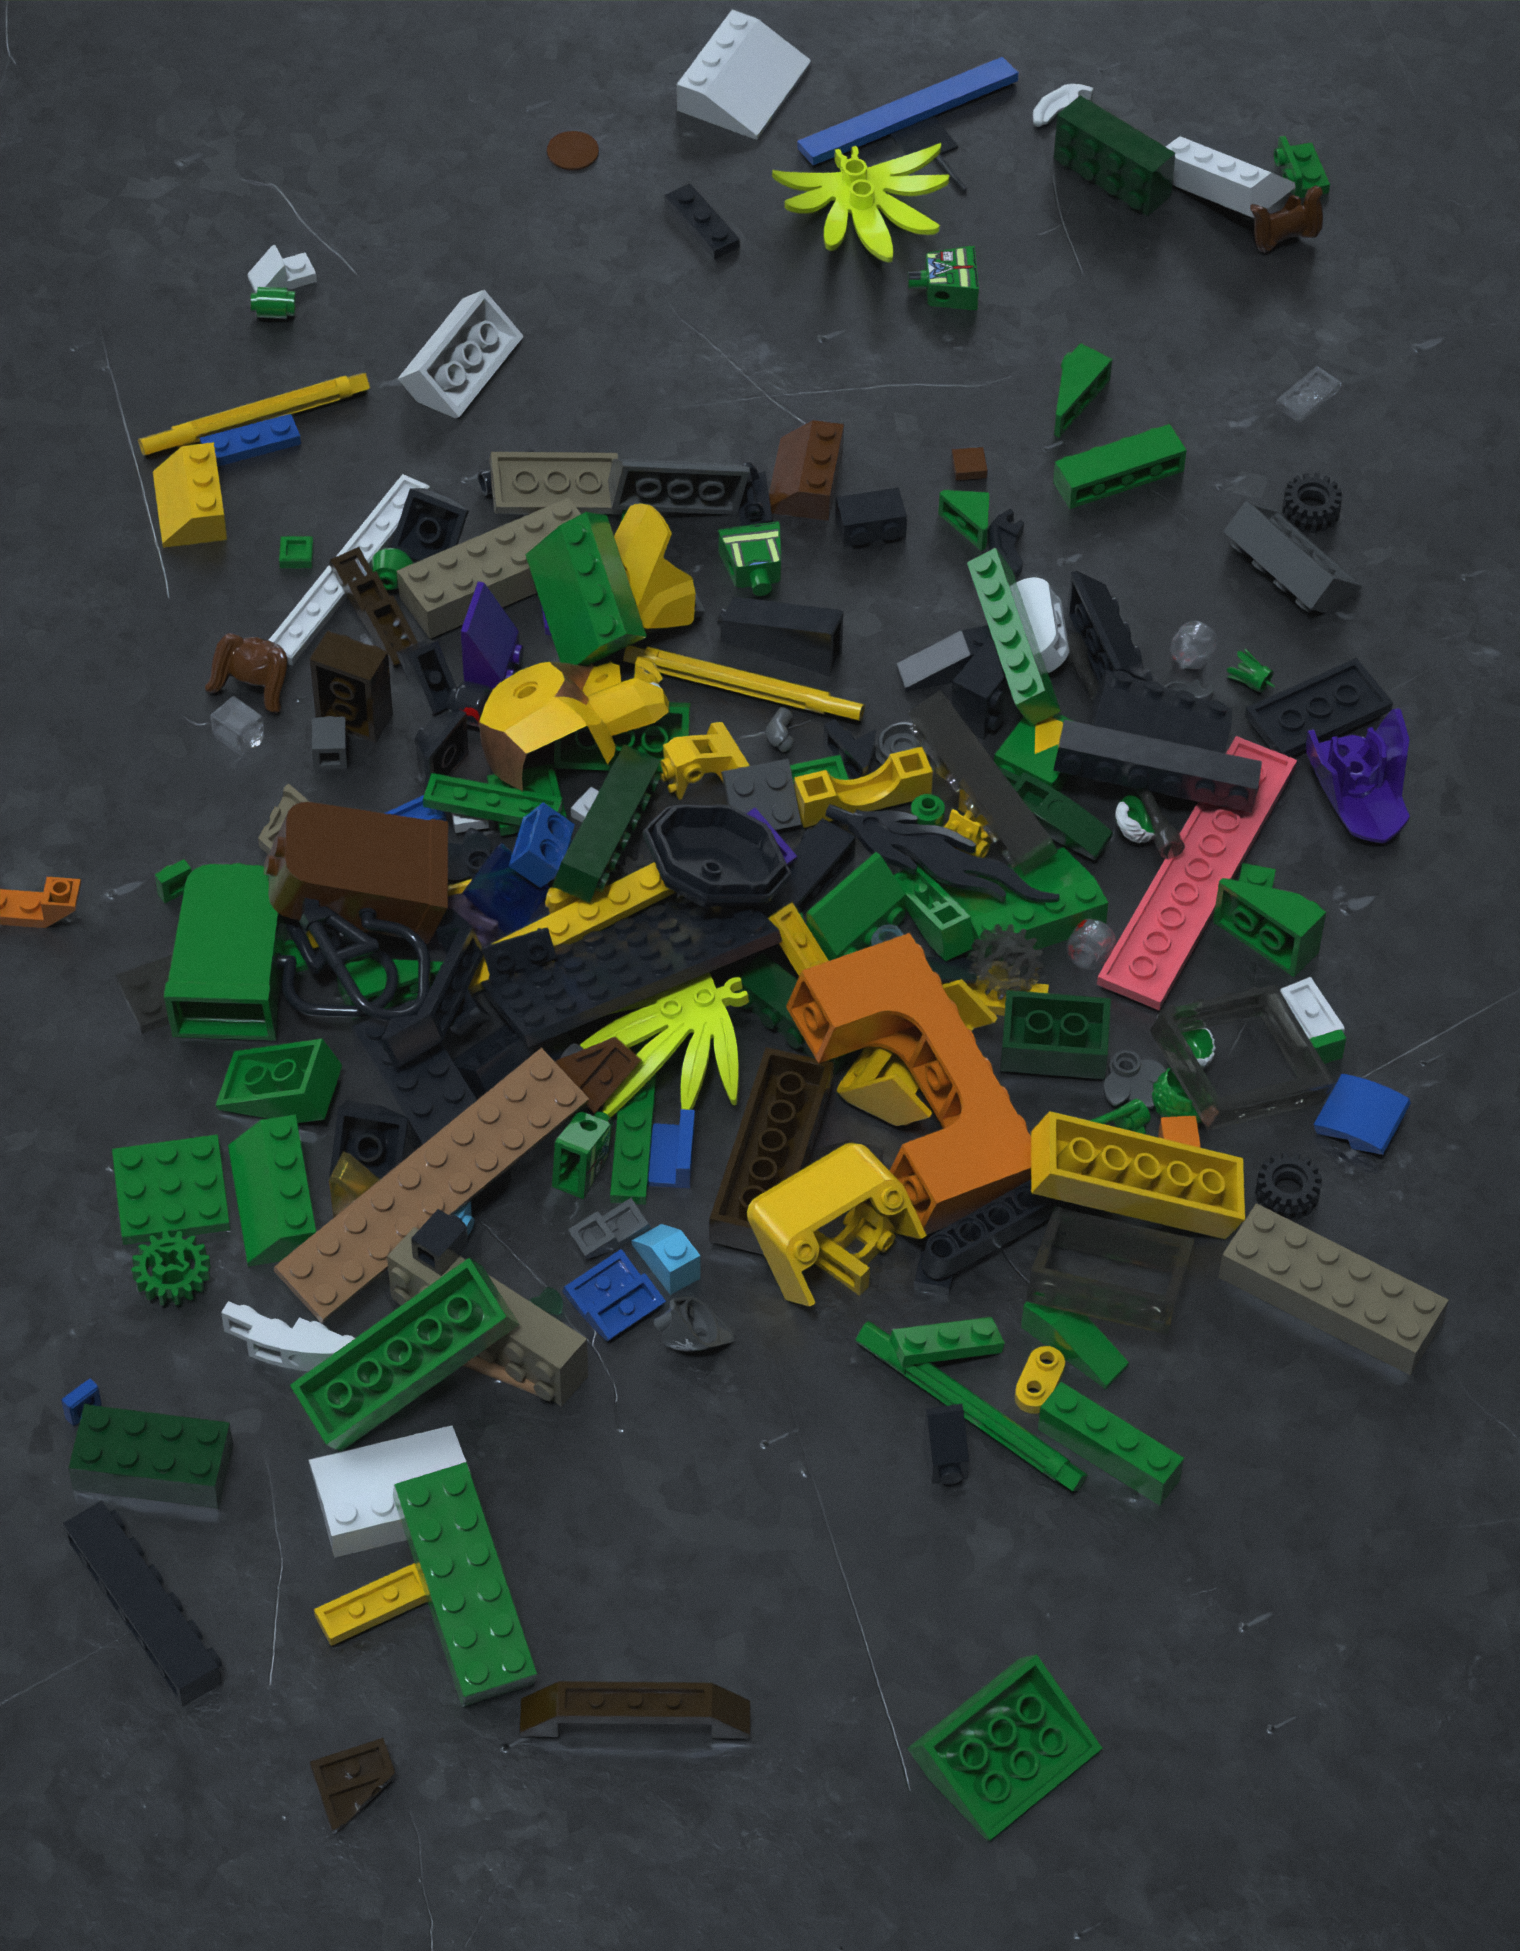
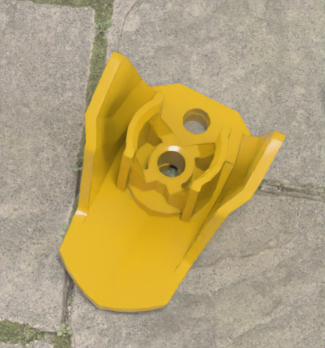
(659, 588)

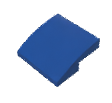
(1362, 1113)
(613, 1295)

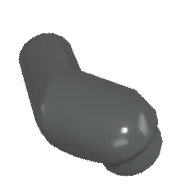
(777, 731)

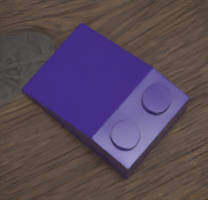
(488, 640)

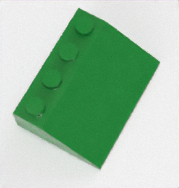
(585, 590)
(1045, 921)
(1006, 1746)

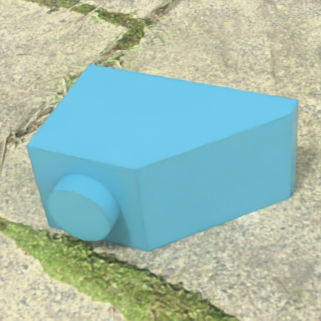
(669, 1256)

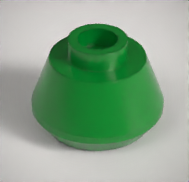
(386, 564)

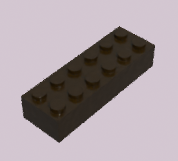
(771, 1140)

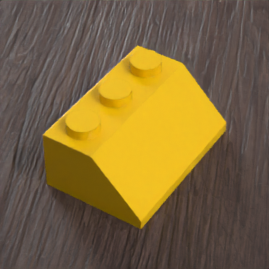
(190, 497)

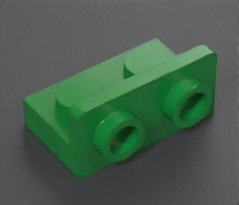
(1301, 166)

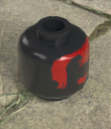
(471, 699)

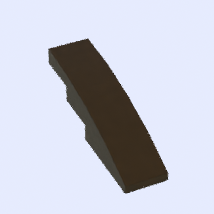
(373, 604)

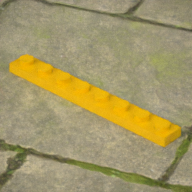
(605, 909)

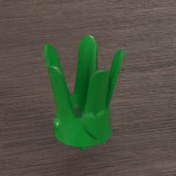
(1251, 672)

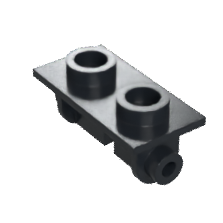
(755, 503)
(519, 952)

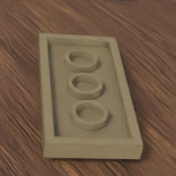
(538, 479)

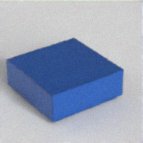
(74, 1402)

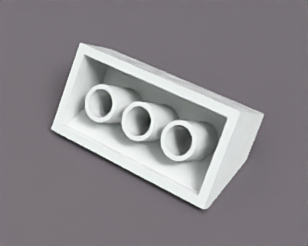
(1225, 178)
(461, 355)

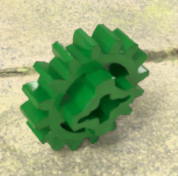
(171, 1267)

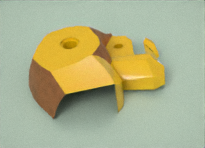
(562, 698)

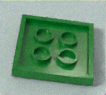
(170, 1189)

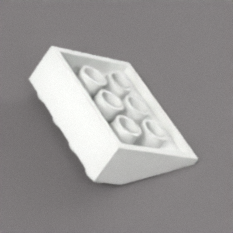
(741, 76)
(359, 1486)

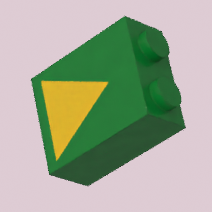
(1034, 751)

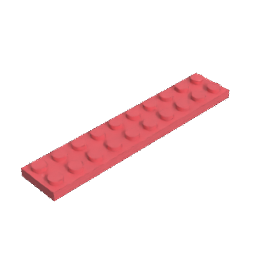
(1186, 886)

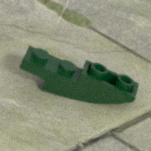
(1061, 816)

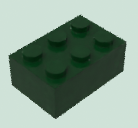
(1055, 1034)

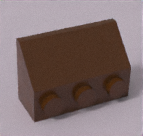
(807, 470)

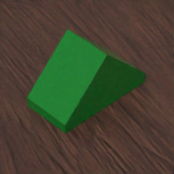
(967, 514)

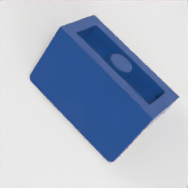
(672, 1152)

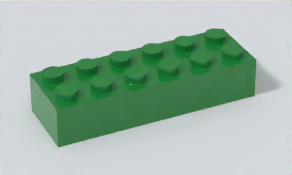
(404, 1355)
(464, 1584)

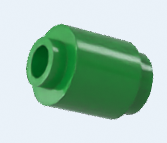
(273, 302)
(929, 810)

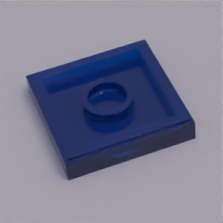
(504, 892)

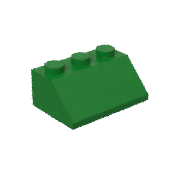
(856, 909)

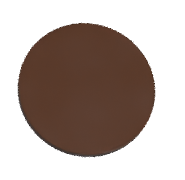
(572, 150)

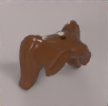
(1290, 221)
(252, 662)

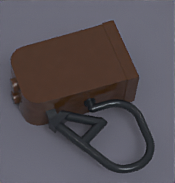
(361, 876)

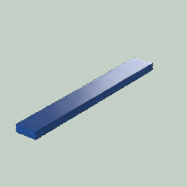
(908, 110)

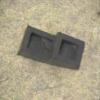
(608, 1232)

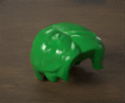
(1171, 1098)

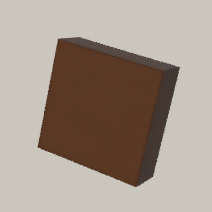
(969, 463)

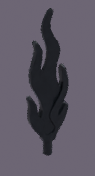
(931, 848)

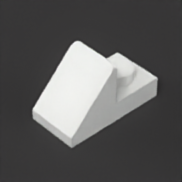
(279, 272)

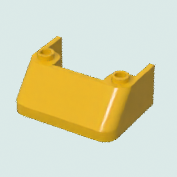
(882, 1081)
(815, 1196)

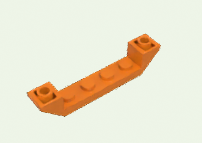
(40, 908)

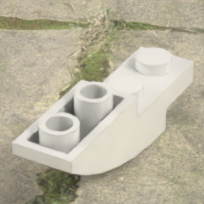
(277, 1343)

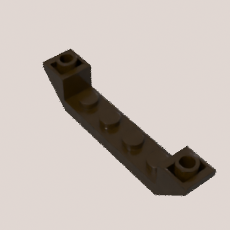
(635, 1705)

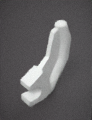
(1057, 100)

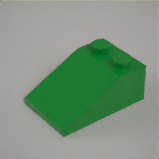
(1271, 922)
(281, 1081)

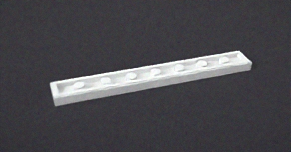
(326, 593)

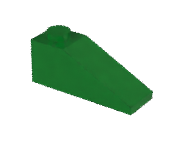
(1082, 378)
(936, 914)
(371, 980)
(1076, 1339)

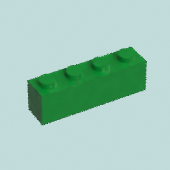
(1119, 466)
(1110, 1443)

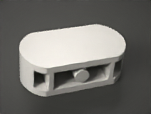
(1046, 619)

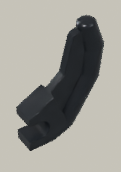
(1003, 537)

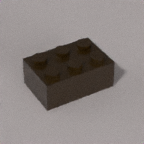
(352, 683)

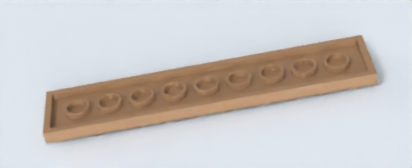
(438, 1175)

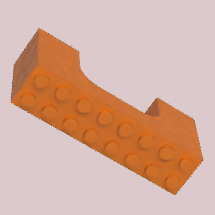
(898, 1003)

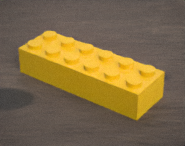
(1137, 1175)

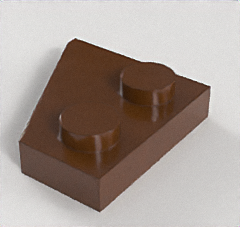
(600, 1069)

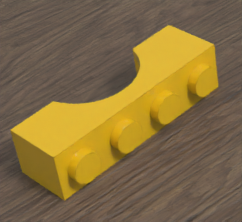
(895, 782)

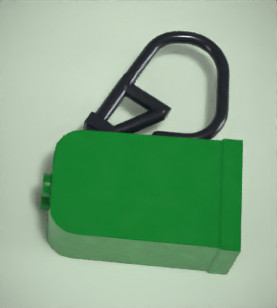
(232, 959)

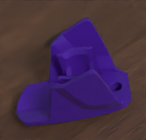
(1365, 777)

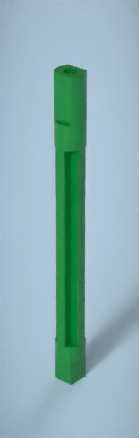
(976, 1410)

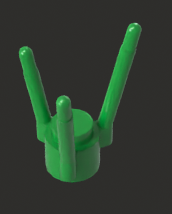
(1128, 1117)

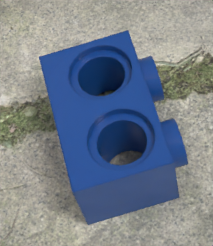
(541, 844)

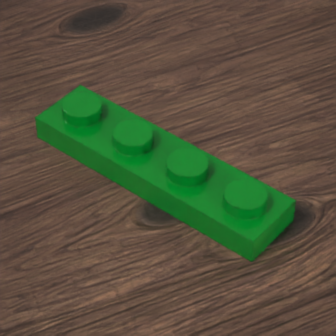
(484, 799)

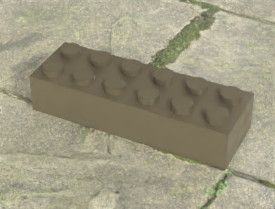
(443, 585)
(1333, 1288)
(537, 1349)

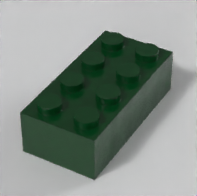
(1114, 155)
(151, 1456)

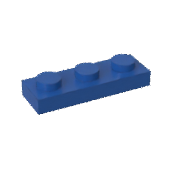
(254, 439)

